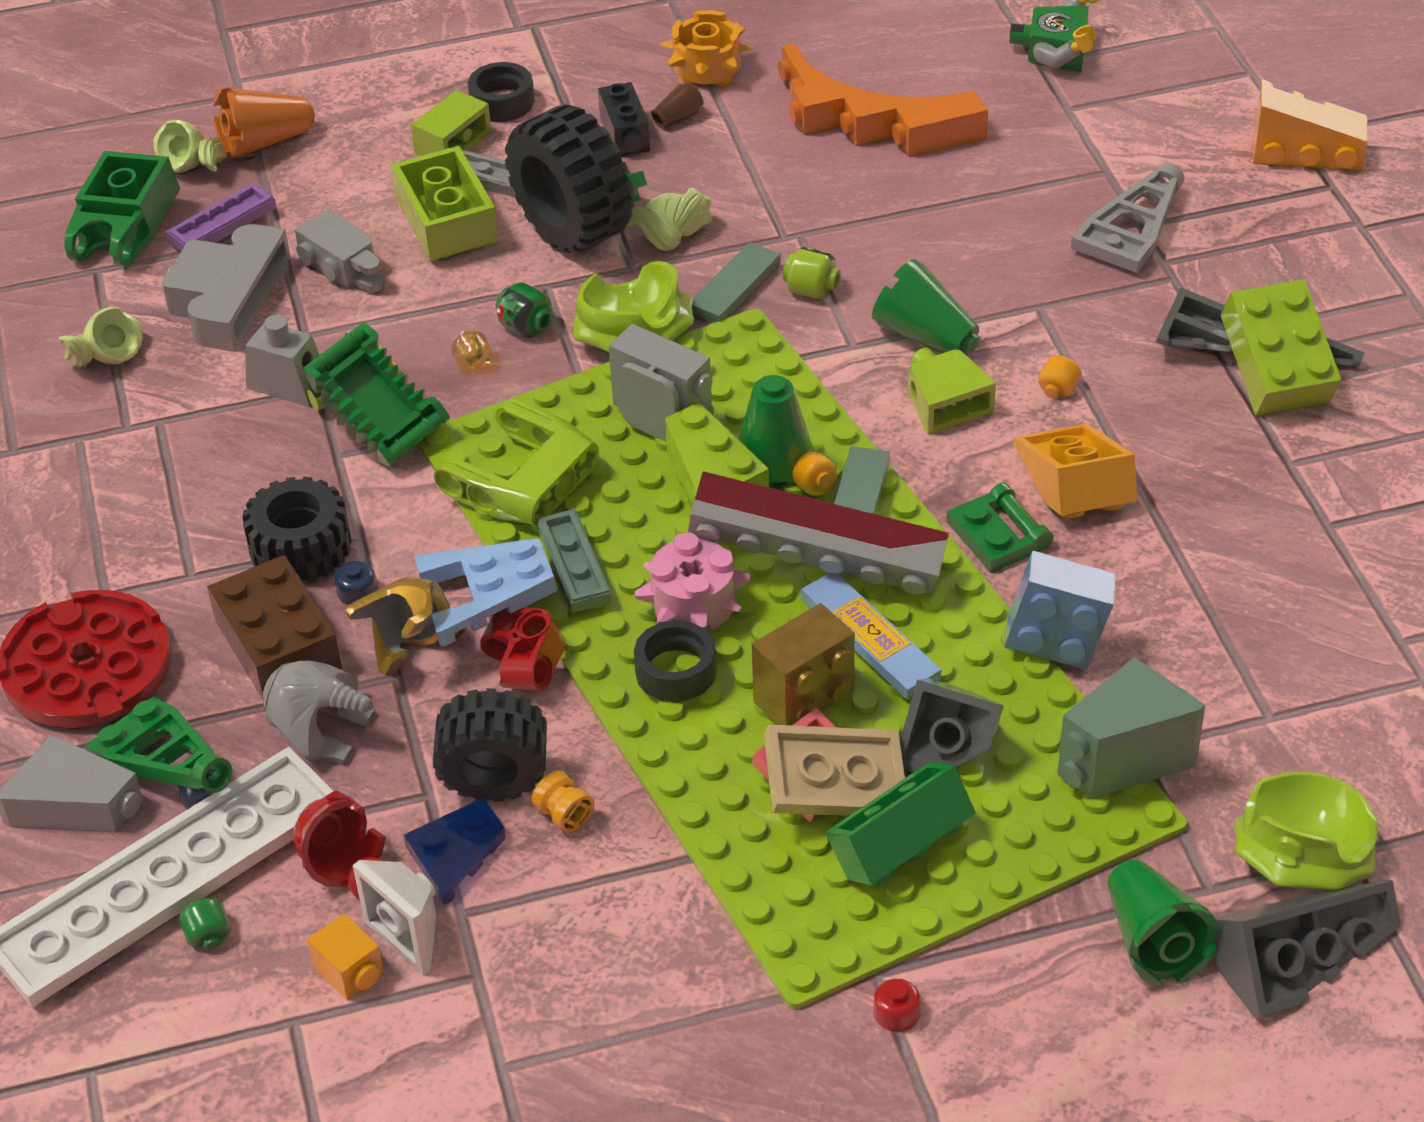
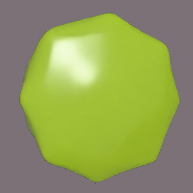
(648, 302)
(1308, 832)

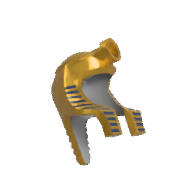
(401, 615)

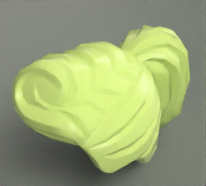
(188, 147)
(671, 217)
(107, 337)

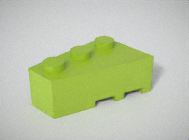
(702, 444)

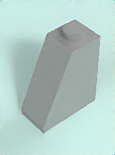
(69, 791)

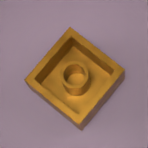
(803, 666)

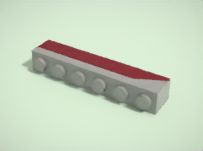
(817, 533)

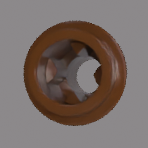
(678, 105)

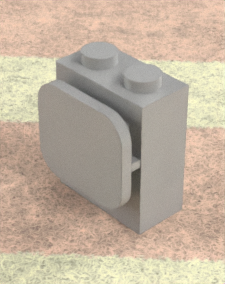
(656, 379)

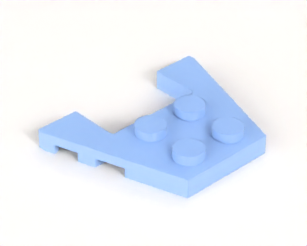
(498, 578)

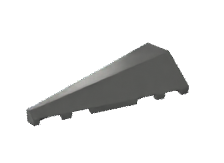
(1198, 324)

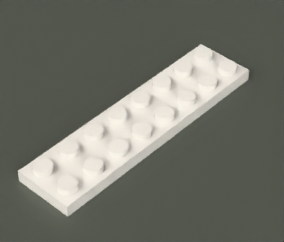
(156, 877)

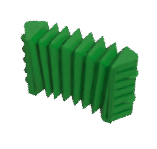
(371, 396)

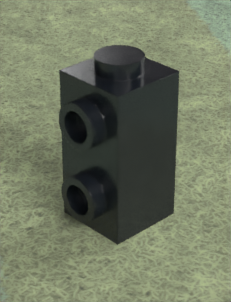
(624, 118)

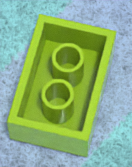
(445, 203)
(1280, 347)

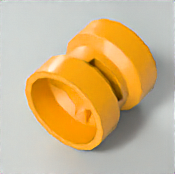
(558, 797)

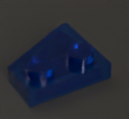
(455, 845)

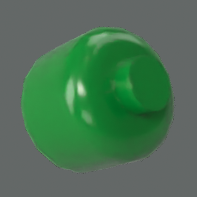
(205, 923)

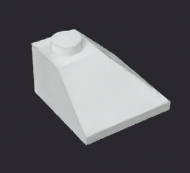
(398, 908)

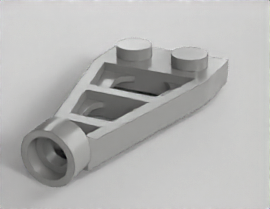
(1122, 247)

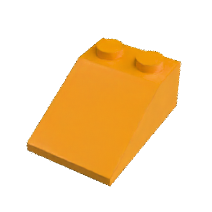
(1079, 469)

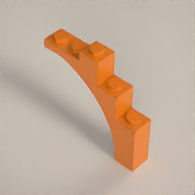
(868, 116)

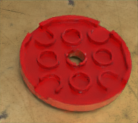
(42, 649)

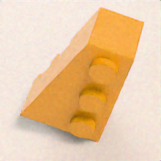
(1307, 133)

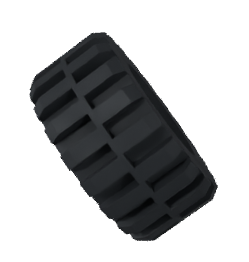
(569, 178)

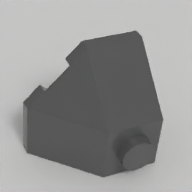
(947, 725)

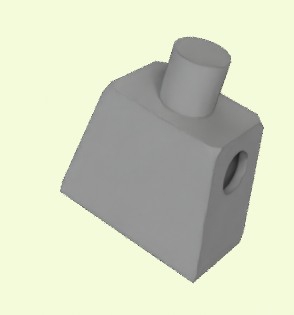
(277, 359)

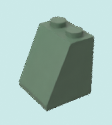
(1129, 732)

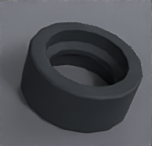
(503, 76)
(675, 685)

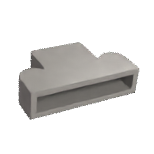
(226, 284)

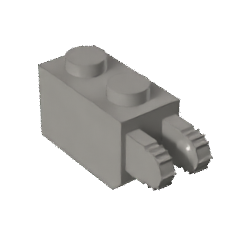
(339, 251)

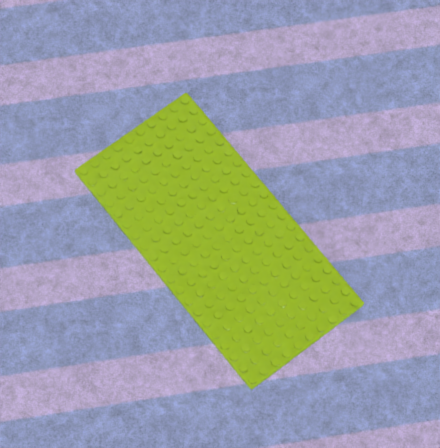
(696, 755)

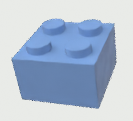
(1060, 610)

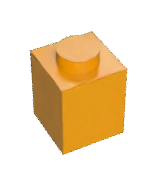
(346, 956)

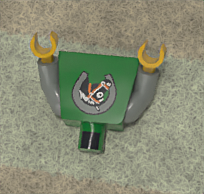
(1057, 35)

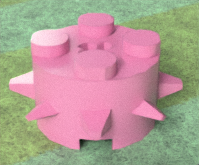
(693, 582)

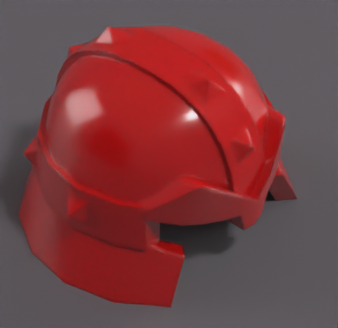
(333, 838)

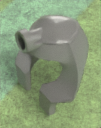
(298, 692)

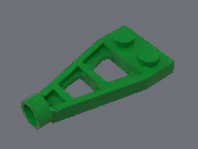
(146, 725)

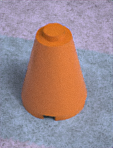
(259, 119)

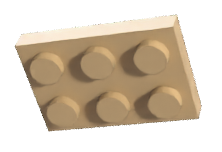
(830, 768)

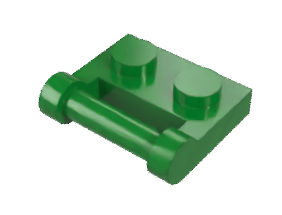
(990, 536)

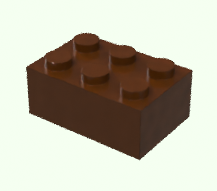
(271, 620)

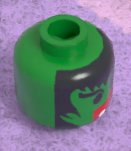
(524, 309)

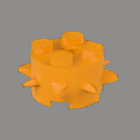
(706, 48)

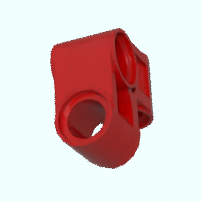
(526, 645)

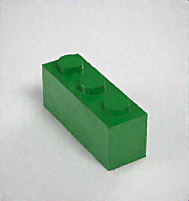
(901, 823)

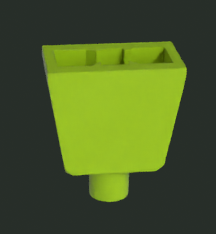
(948, 389)

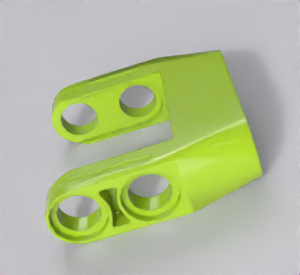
(540, 483)

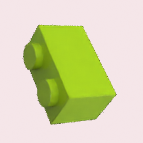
(451, 123)

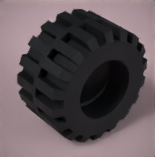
(301, 522)
(490, 745)

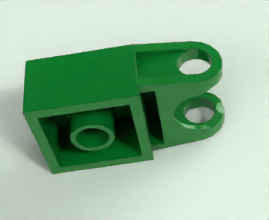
(121, 206)

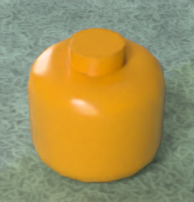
(1059, 376)
(815, 473)

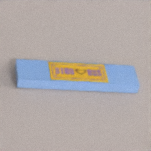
(875, 636)

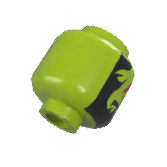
(811, 273)

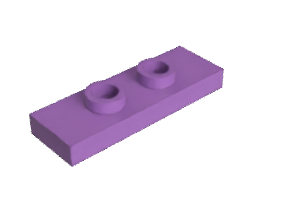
(223, 217)

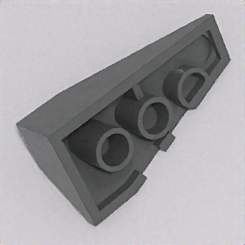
(1292, 945)

